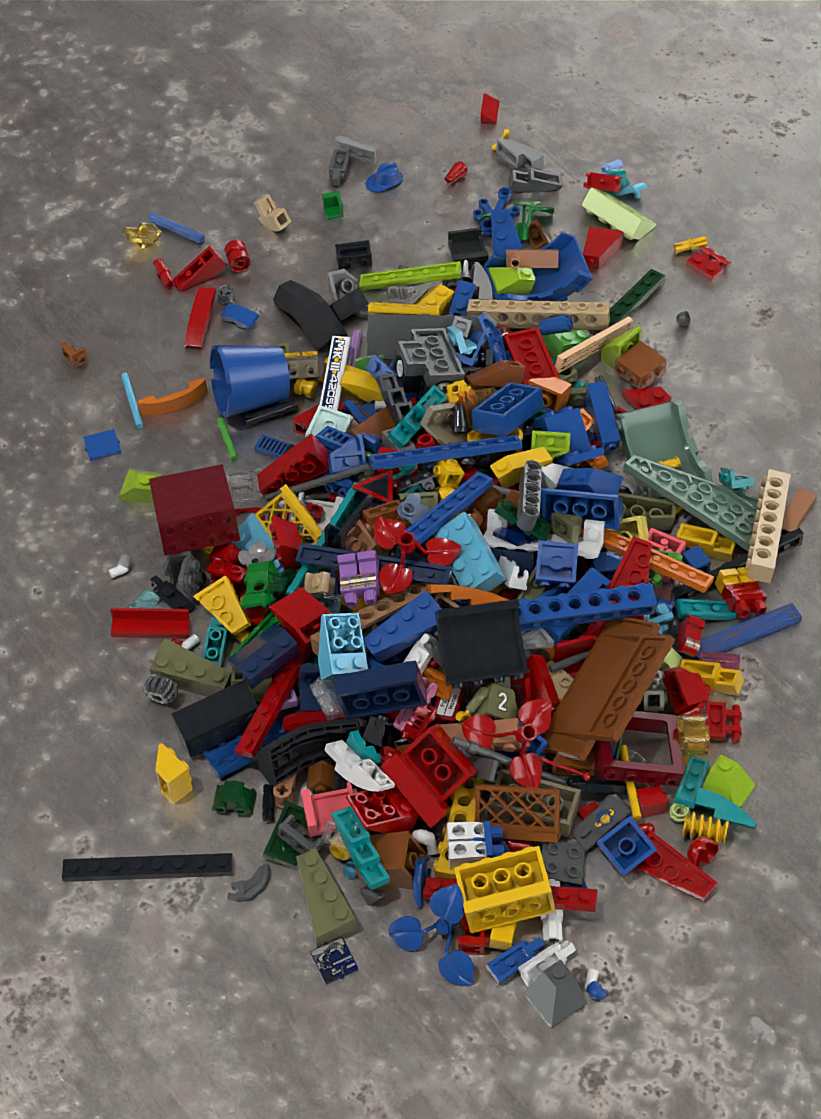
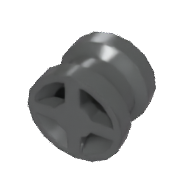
(225, 294)

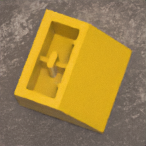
(172, 774)

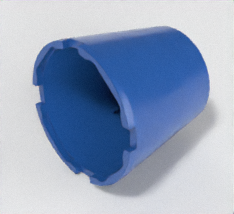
(248, 377)

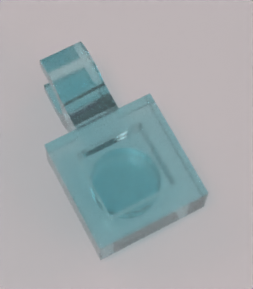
(145, 599)

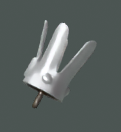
(467, 277)

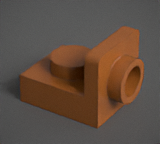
(73, 356)

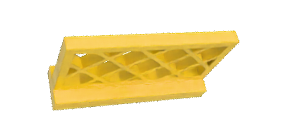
(407, 309)
(299, 511)

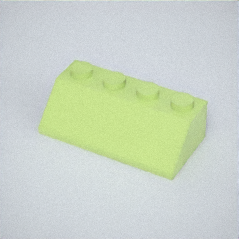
(617, 214)

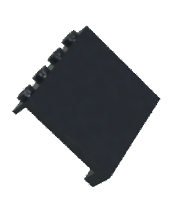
(481, 643)

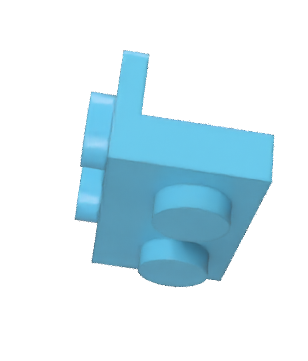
(458, 342)

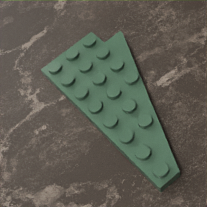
(716, 505)

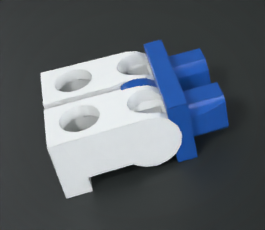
(472, 842)

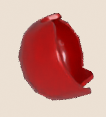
(702, 850)

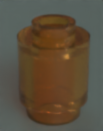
(488, 500)

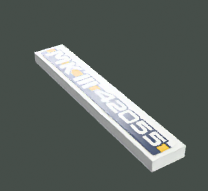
(335, 368)

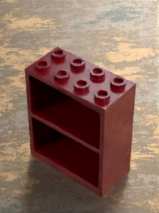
(194, 510)

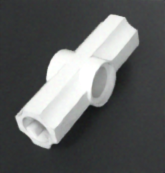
(552, 923)

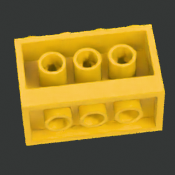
(505, 889)

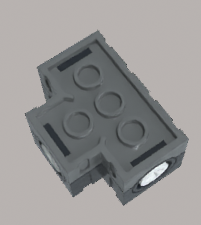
(427, 361)

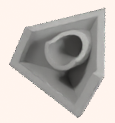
(341, 283)

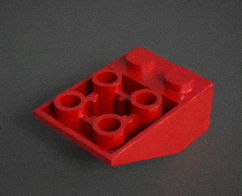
(300, 616)
(383, 810)

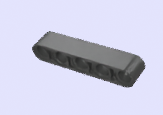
(529, 495)

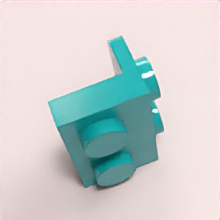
(738, 482)

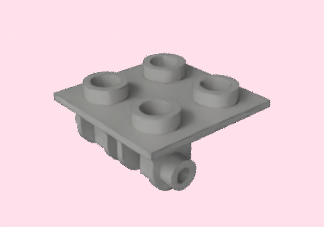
(408, 293)

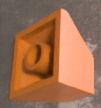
(554, 392)

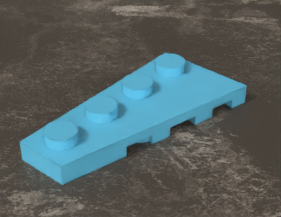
(253, 531)

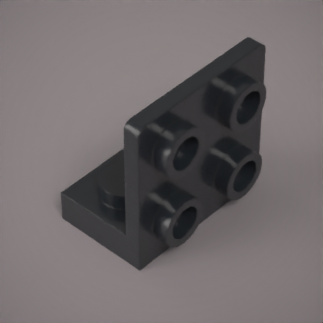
(484, 360)

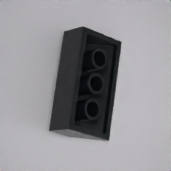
(215, 718)

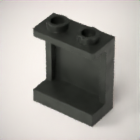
(468, 246)

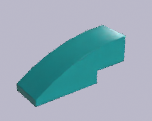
(723, 808)

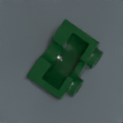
(235, 797)

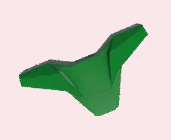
(259, 574)

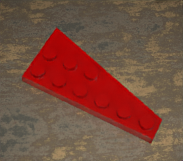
(631, 571)

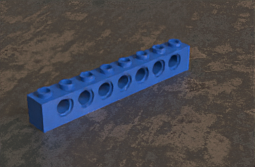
(605, 610)

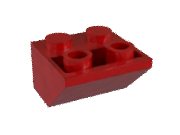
(285, 541)

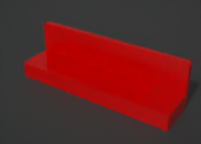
(150, 623)

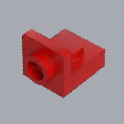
(473, 945)

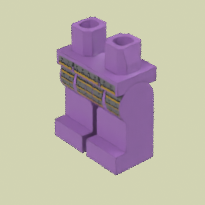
(359, 577)

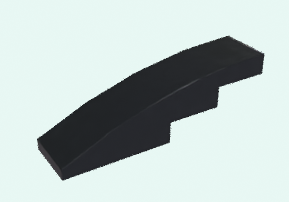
(394, 398)

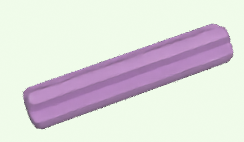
(354, 347)

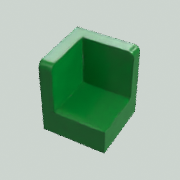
(332, 205)

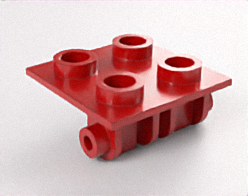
(427, 715)

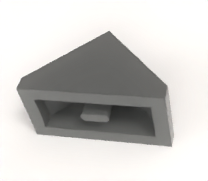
(487, 769)

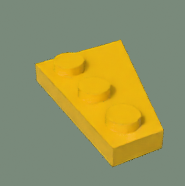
(224, 604)

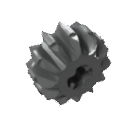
(161, 689)

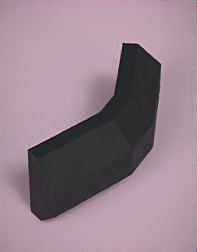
(310, 312)
(302, 748)

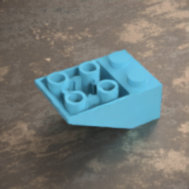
(340, 645)

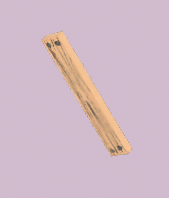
(591, 345)

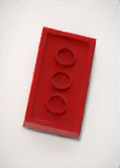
(530, 350)

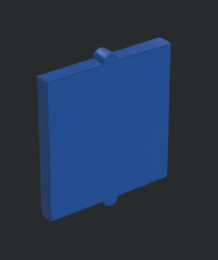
(102, 445)

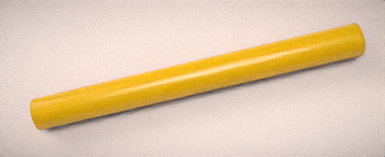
(631, 787)

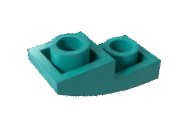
(358, 745)

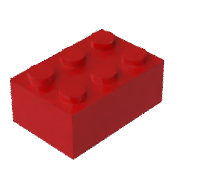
(439, 762)

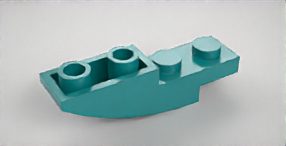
(216, 642)

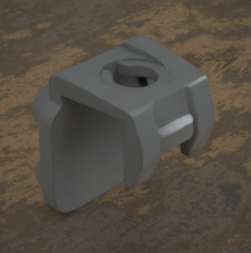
(189, 573)

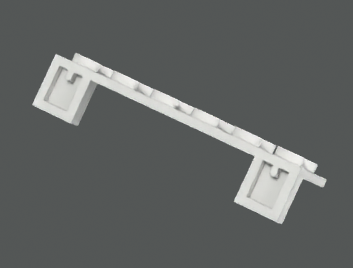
(588, 547)

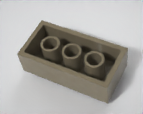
(568, 803)

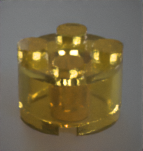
(693, 734)

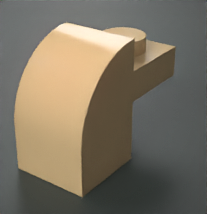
(270, 216)
(319, 583)

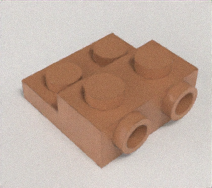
(362, 539)

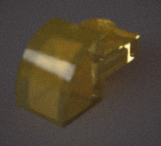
(144, 235)

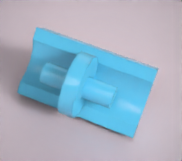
(663, 616)

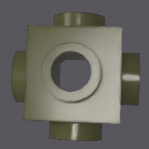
(657, 703)

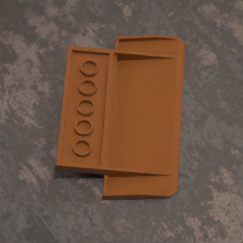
(607, 687)

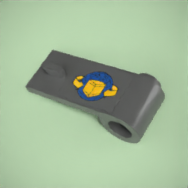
(601, 821)

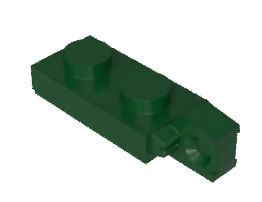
(282, 581)

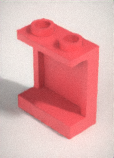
(320, 806)

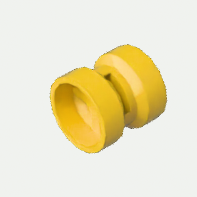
(306, 387)

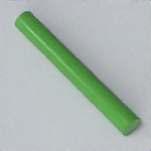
(227, 439)

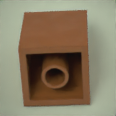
(398, 857)

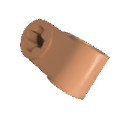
(285, 791)

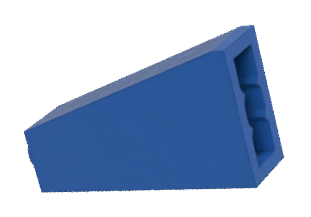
(600, 409)

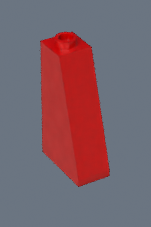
(413, 788)

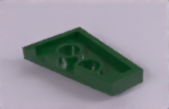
(508, 511)
(277, 849)

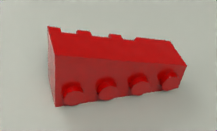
(296, 466)

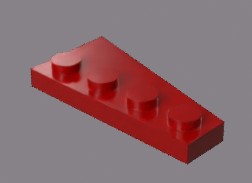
(676, 870)

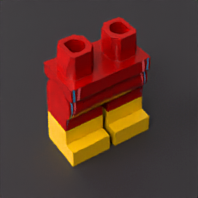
(741, 592)

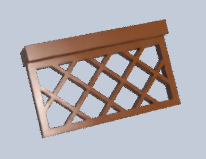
(520, 830)

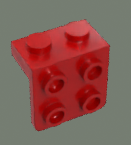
(568, 648)

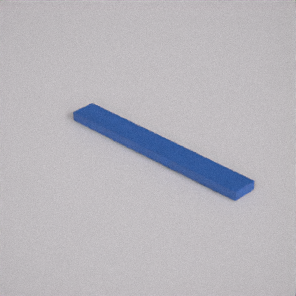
(445, 452)

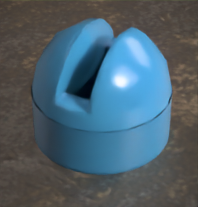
(349, 872)

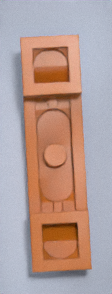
(175, 401)

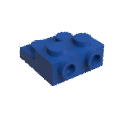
(556, 564)

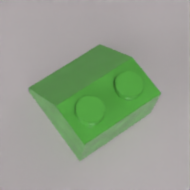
(561, 342)

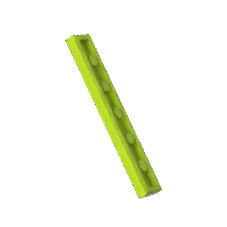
(410, 276)

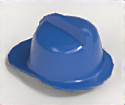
(384, 178)

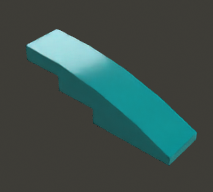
(411, 422)
(360, 848)

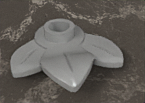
(256, 553)

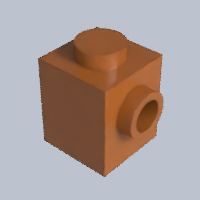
(321, 777)

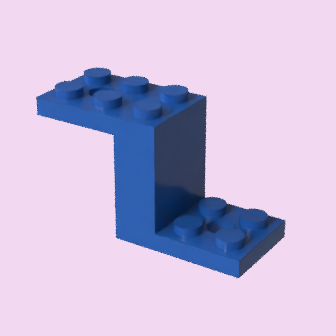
(569, 421)

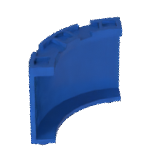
(551, 283)

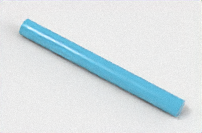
(132, 401)

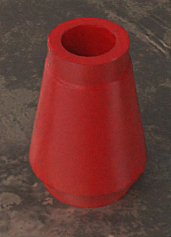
(456, 172)

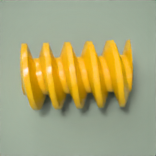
(705, 828)

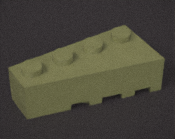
(658, 512)
(189, 670)
(325, 904)

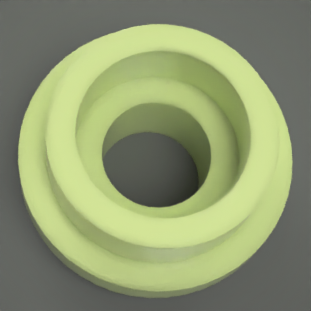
(679, 808)

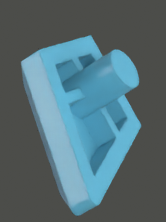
(634, 188)

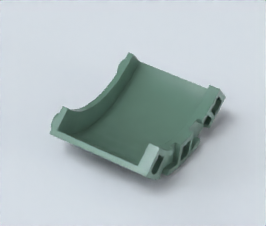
(660, 435)

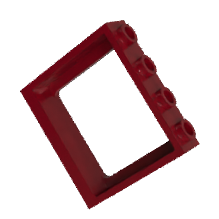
(612, 769)

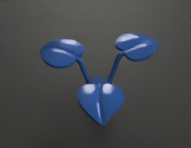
(447, 905)

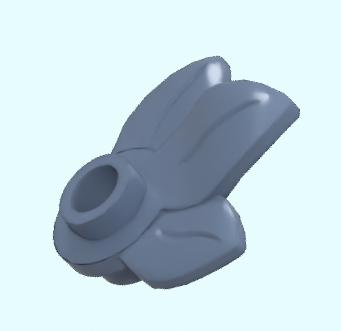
(413, 507)

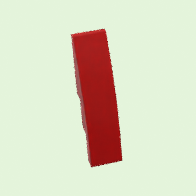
(200, 317)

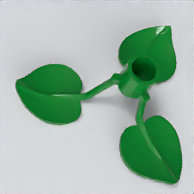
(522, 228)

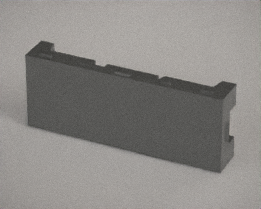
(387, 330)

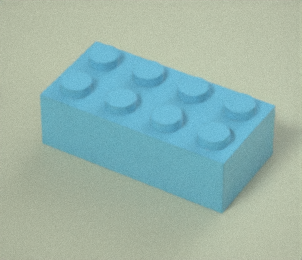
(475, 563)

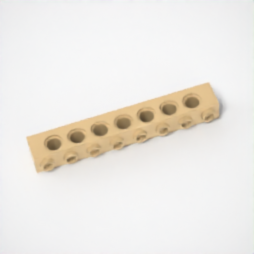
(529, 313)
(768, 526)

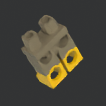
(303, 367)

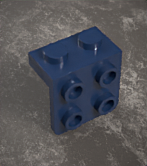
(307, 675)

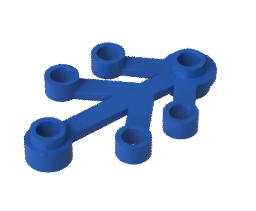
(504, 196)

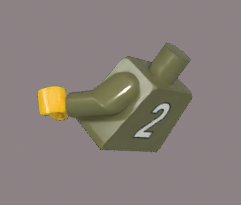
(493, 701)

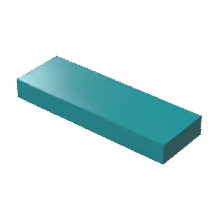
(704, 609)
(693, 779)

